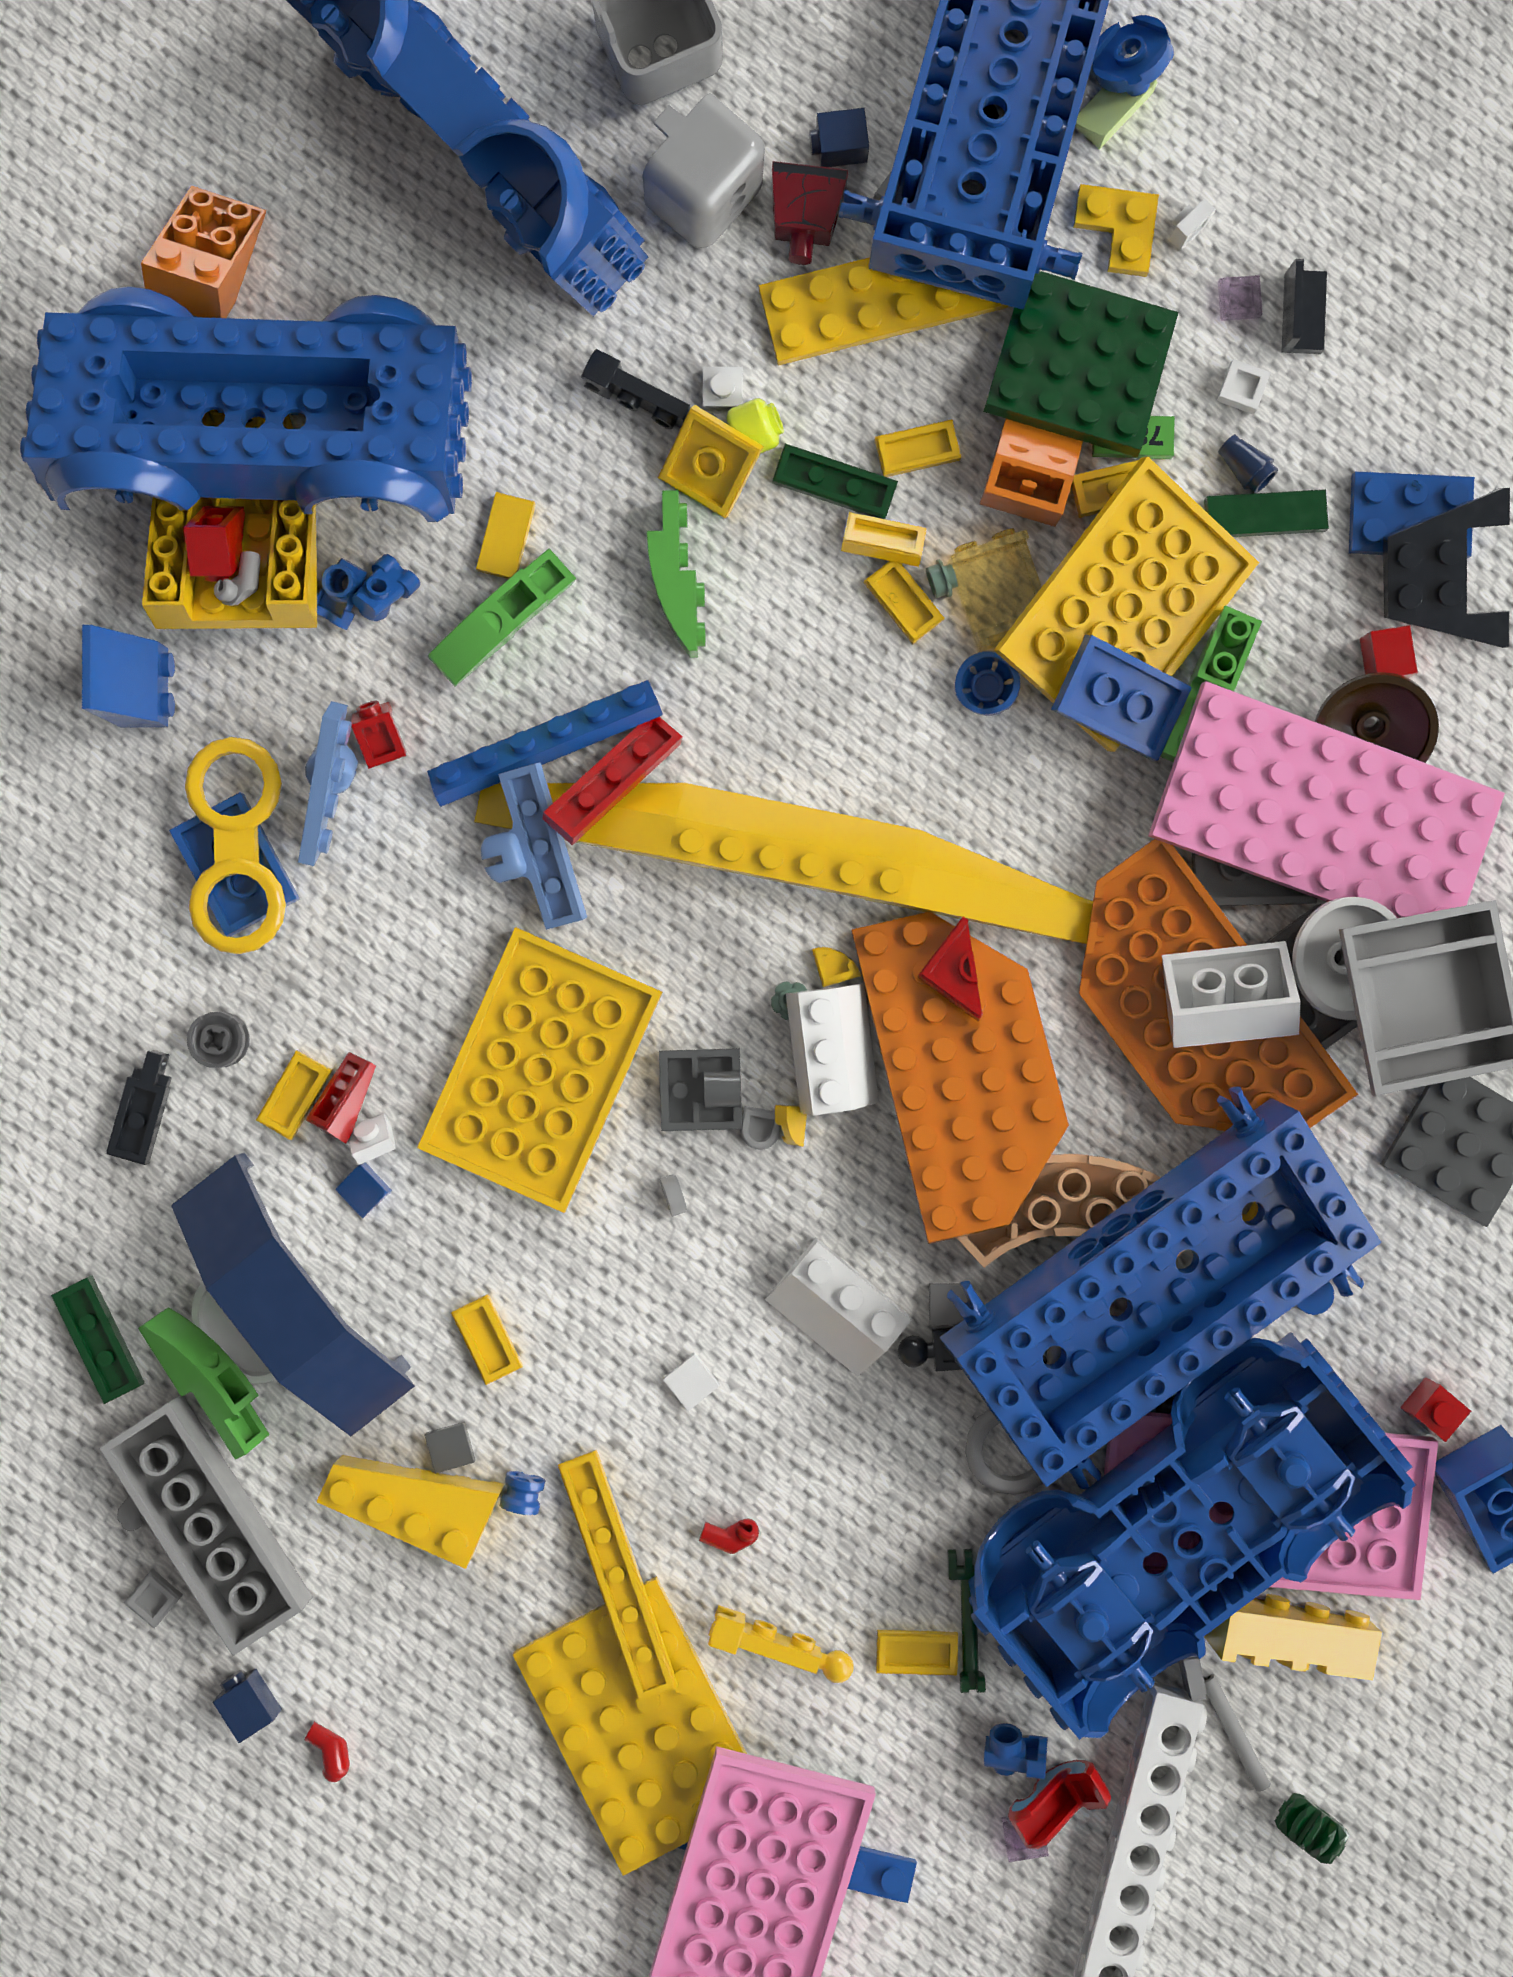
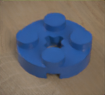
(1134, 73)

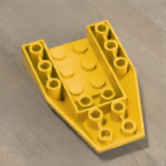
(271, 528)

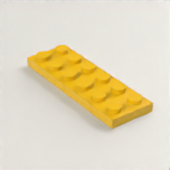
(855, 307)

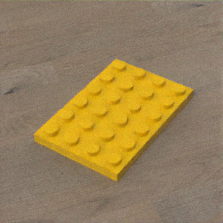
(1138, 577)
(539, 1070)
(631, 1759)

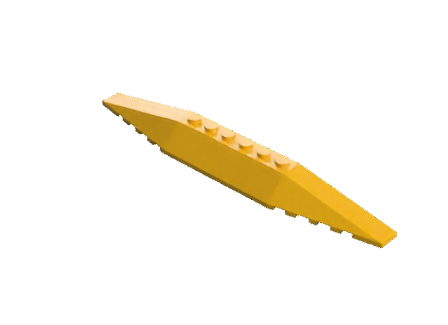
(821, 853)

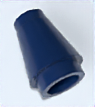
(1248, 463)

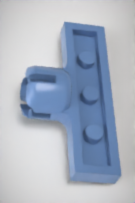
(329, 773)
(535, 849)

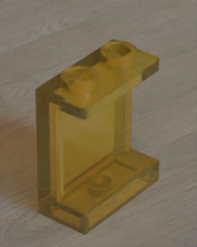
(994, 584)

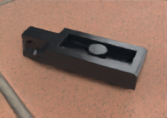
(141, 1110)

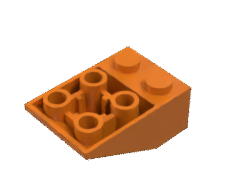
(203, 252)
(1031, 473)

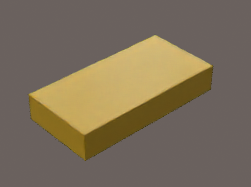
(917, 448)
(505, 535)
(883, 539)
(914, 611)
(294, 1095)
(487, 1339)
(917, 1652)

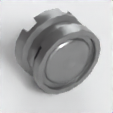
(218, 1039)

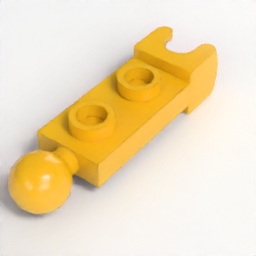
(732, 1632)

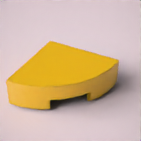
(834, 966)
(792, 1124)

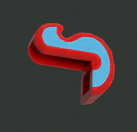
(1056, 1801)

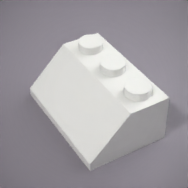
(1231, 994)
(832, 1049)
(838, 1308)

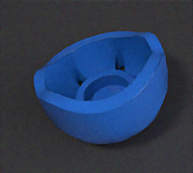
(987, 684)

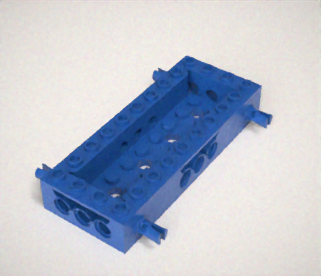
(993, 239)
(1174, 1317)

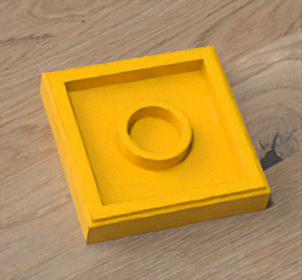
(710, 461)

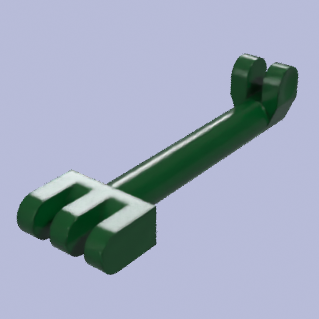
(970, 1677)

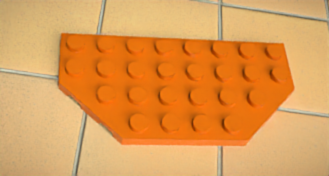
(1161, 908)
(967, 1094)

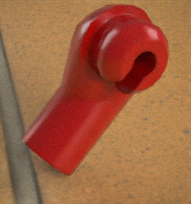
(731, 1539)
(334, 1751)

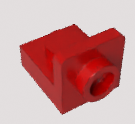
(377, 733)

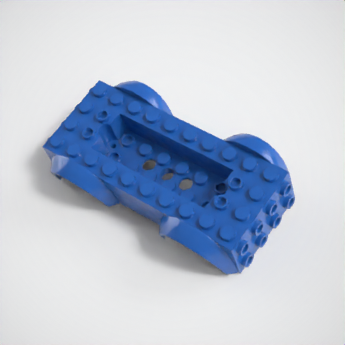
(528, 169)
(137, 372)
(1255, 1430)

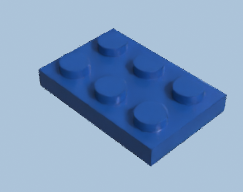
(1390, 502)
(1121, 697)
(236, 899)

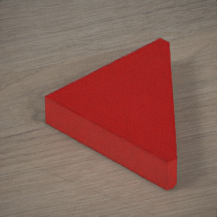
(953, 971)

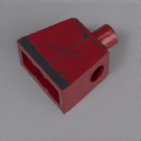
(806, 206)

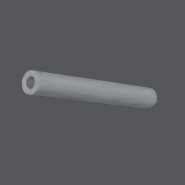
(1236, 1734)

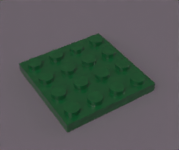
(1082, 363)

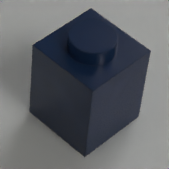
(840, 138)
(246, 1704)

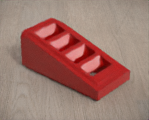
(343, 1098)

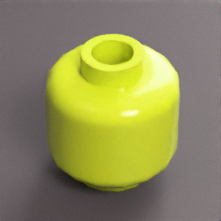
(758, 422)

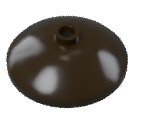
(1403, 712)

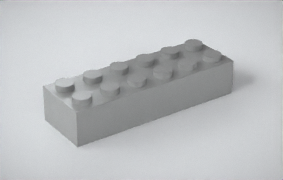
(207, 1524)

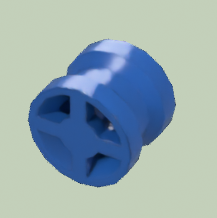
(522, 1493)

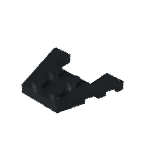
(1429, 572)

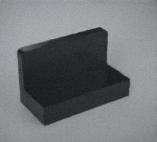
(1304, 310)

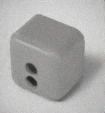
(639, 23)
(703, 170)

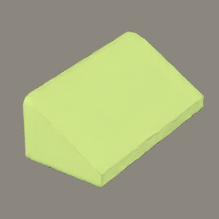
(1107, 113)

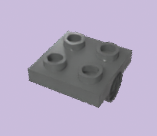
(700, 1089)

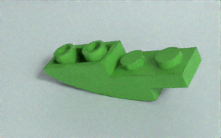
(676, 588)
(501, 617)
(1218, 663)
(203, 1367)

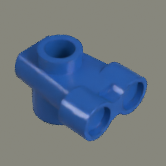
(384, 587)
(334, 601)
(1011, 1753)

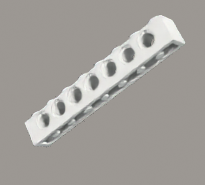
(1162, 1708)

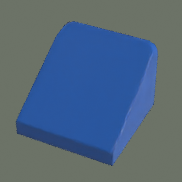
(363, 1189)

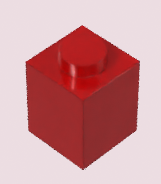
(1389, 651)
(1435, 1409)

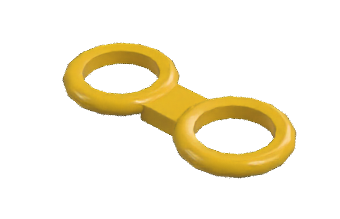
(235, 845)

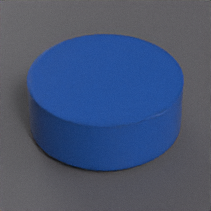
(1318, 1301)

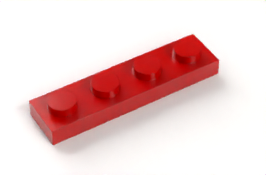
(611, 779)

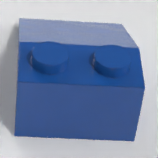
(126, 678)
(1481, 1492)

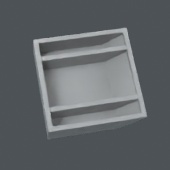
(1431, 996)

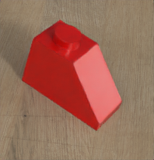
(215, 541)

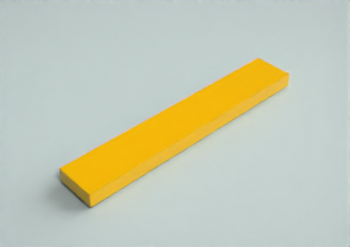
(618, 1576)

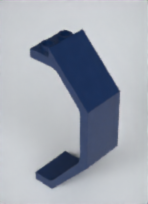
(280, 1305)

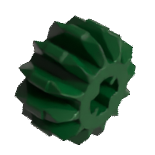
(1312, 1828)

